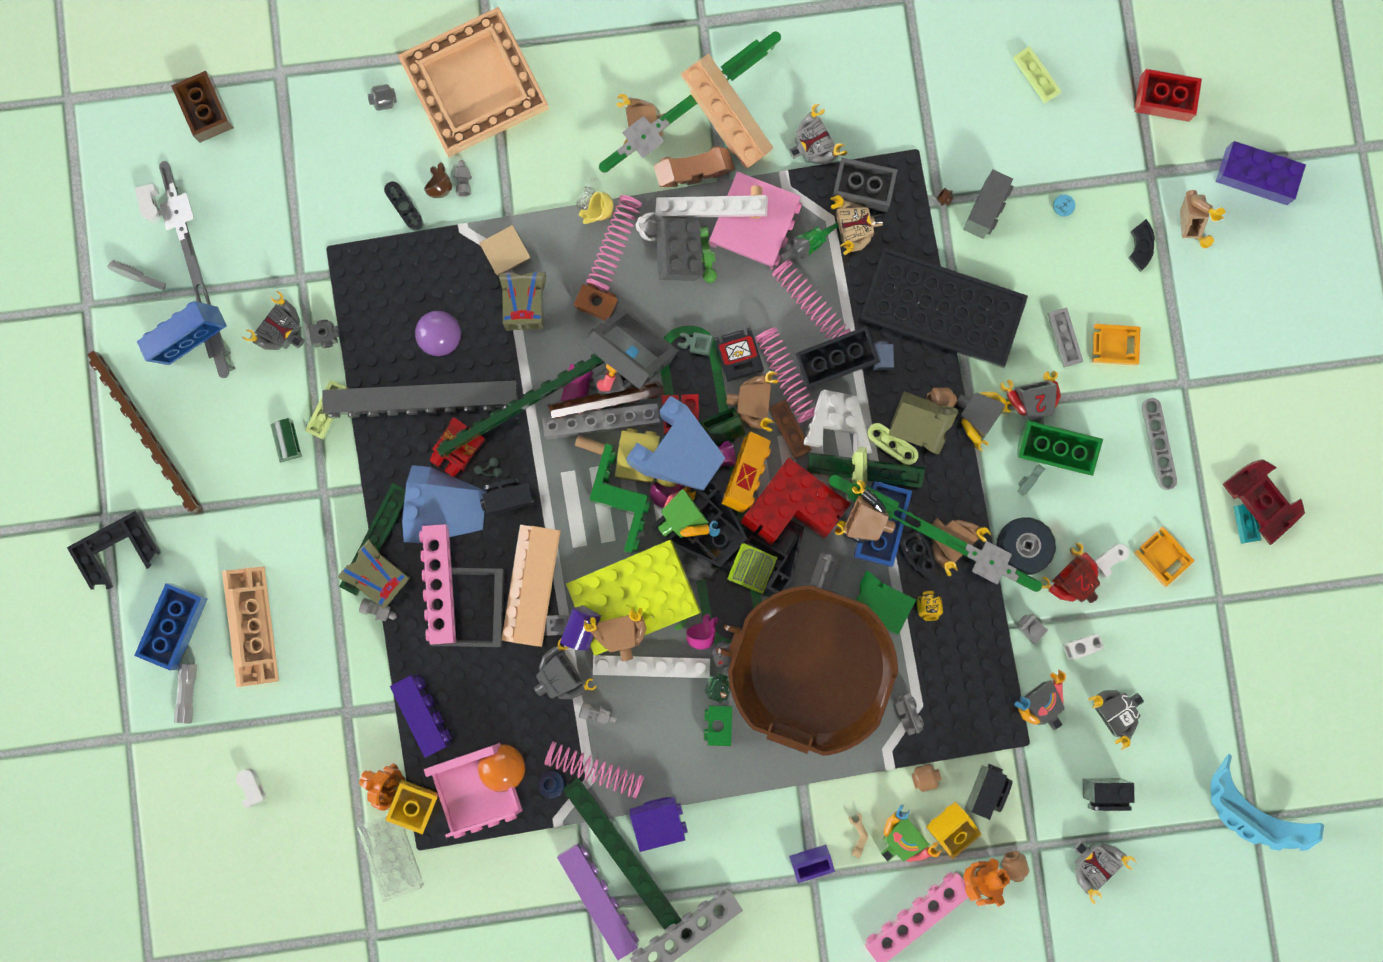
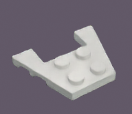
(838, 413)

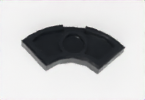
(1143, 245)

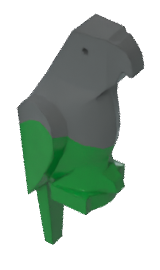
(807, 243)

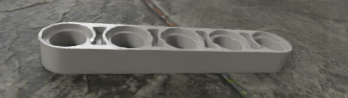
(1155, 452)

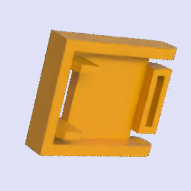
(1111, 344)
(1161, 553)

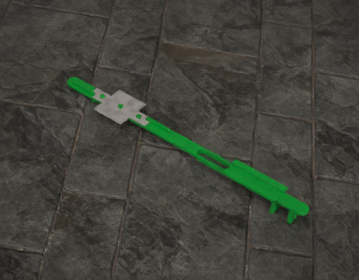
(644, 136)
(990, 562)

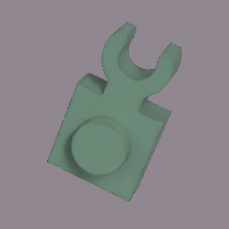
(698, 343)
(1027, 483)

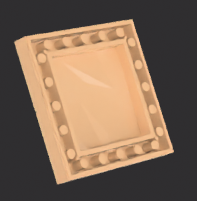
(473, 82)

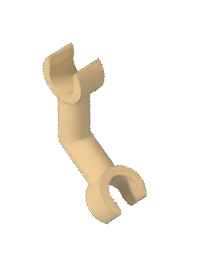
(858, 849)

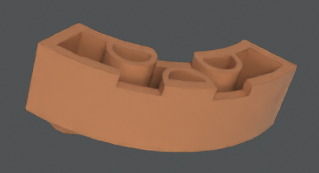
(692, 169)

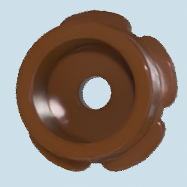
(945, 197)

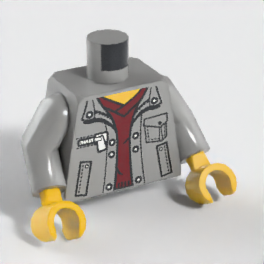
(814, 140)
(1097, 866)

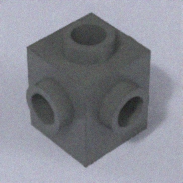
(323, 334)

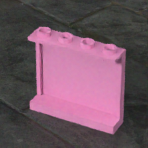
(760, 237)
(466, 799)

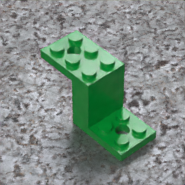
(619, 498)

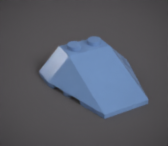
(440, 500)

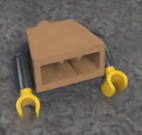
(866, 519)

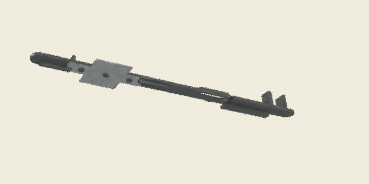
(176, 214)

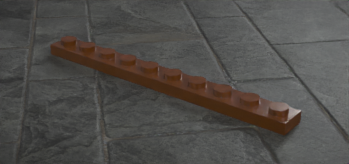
(148, 438)

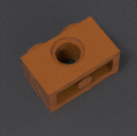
(604, 310)

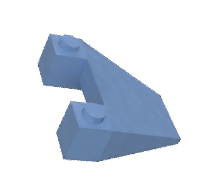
(685, 453)

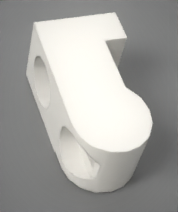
(147, 202)
(1111, 557)
(1083, 646)
(251, 786)

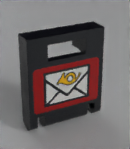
(738, 350)

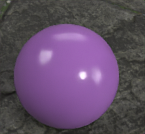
(438, 333)

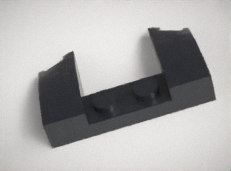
(85, 551)

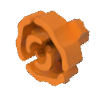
(381, 786)
(987, 882)

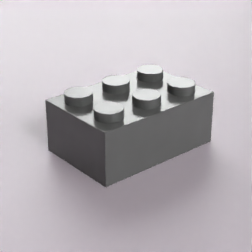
(865, 184)
(989, 204)
(679, 249)

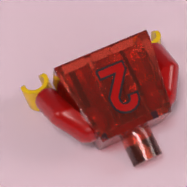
(1077, 579)

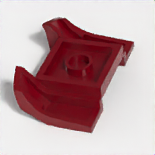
(1264, 499)

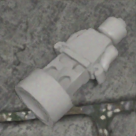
(462, 174)
(381, 614)
(600, 715)

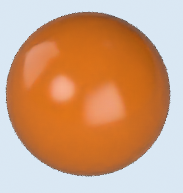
(502, 769)

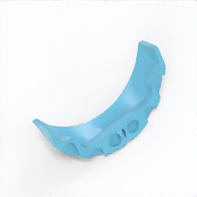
(1254, 824)

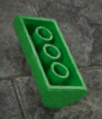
(1059, 447)

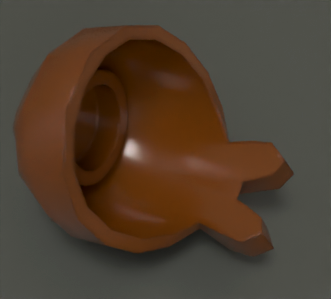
(440, 184)

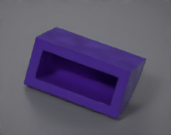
(575, 635)
(812, 863)

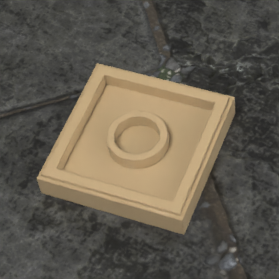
(505, 250)

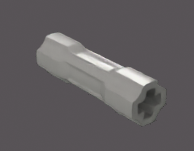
(186, 679)

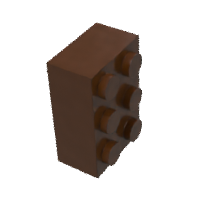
(202, 106)

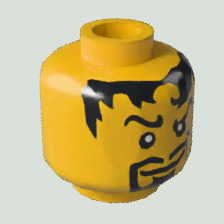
(929, 606)

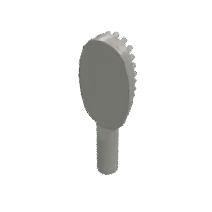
(134, 274)

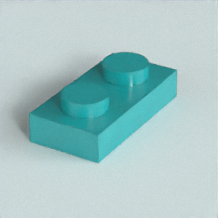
(1246, 525)

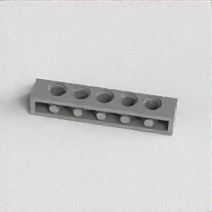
(601, 421)
(697, 933)

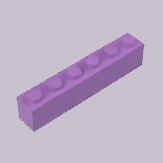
(598, 901)

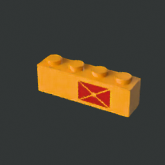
(746, 472)

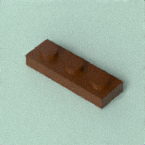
(789, 429)

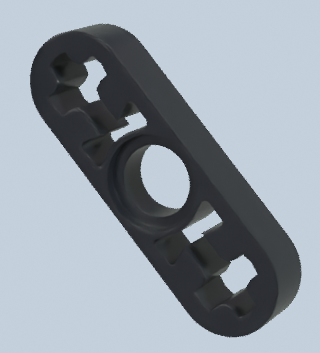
(392, 198)

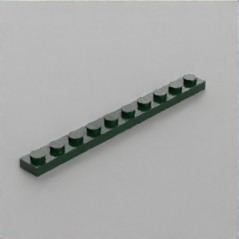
(515, 407)
(623, 855)

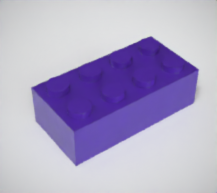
(1260, 173)
(421, 715)

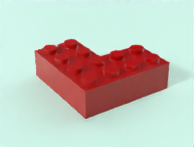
(795, 494)

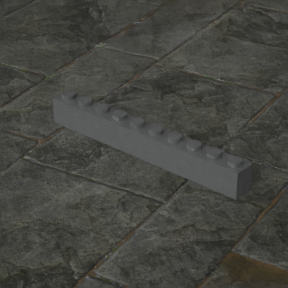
(418, 398)

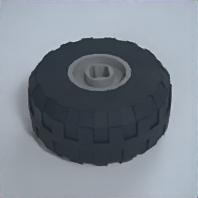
(1029, 543)

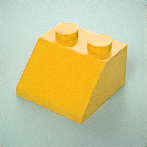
(411, 806)
(953, 830)

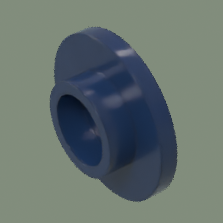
(551, 784)

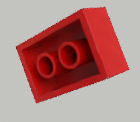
(1168, 95)

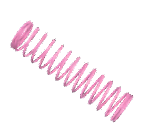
(622, 198)
(779, 271)
(760, 338)
(639, 780)

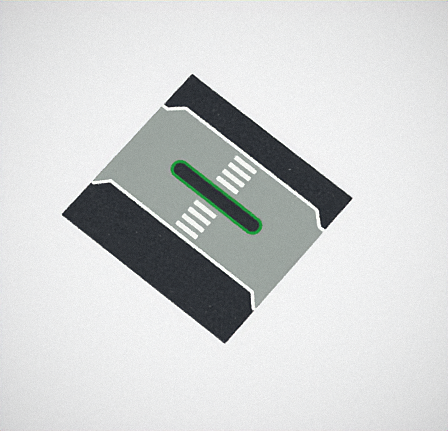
(952, 666)

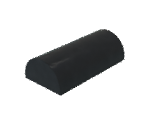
(838, 357)

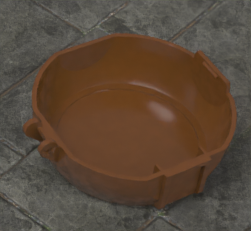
(812, 669)

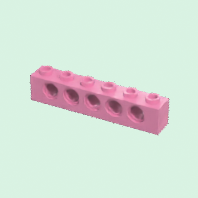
(445, 593)
(916, 929)

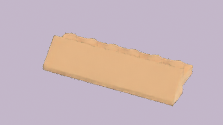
(726, 111)
(531, 585)
(250, 626)

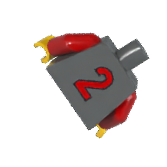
(1035, 399)

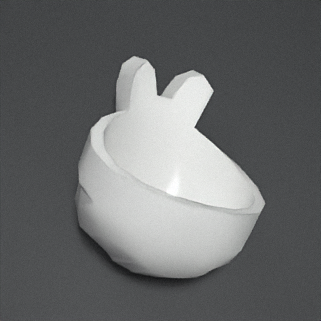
(647, 226)

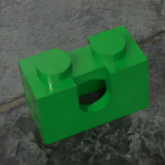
(721, 737)

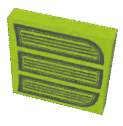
(752, 568)

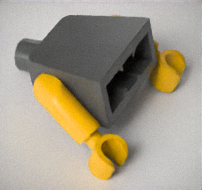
(981, 414)

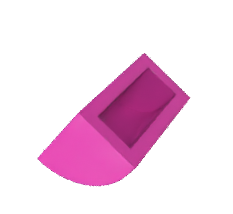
(577, 388)

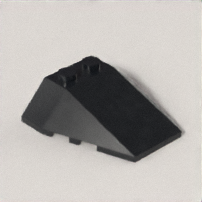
(710, 548)
(784, 548)

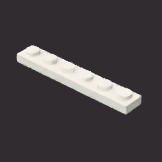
(712, 206)
(652, 666)

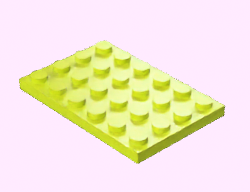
(644, 581)

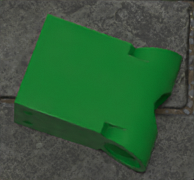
(886, 602)

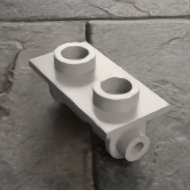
(824, 571)
(913, 720)

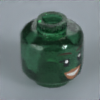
(717, 688)

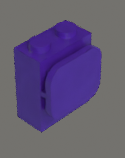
(658, 823)

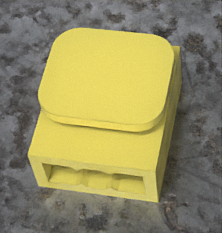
(627, 442)

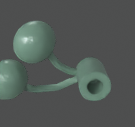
(493, 462)

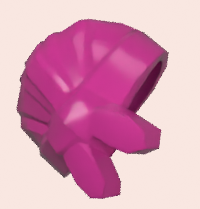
(659, 493)
(703, 634)

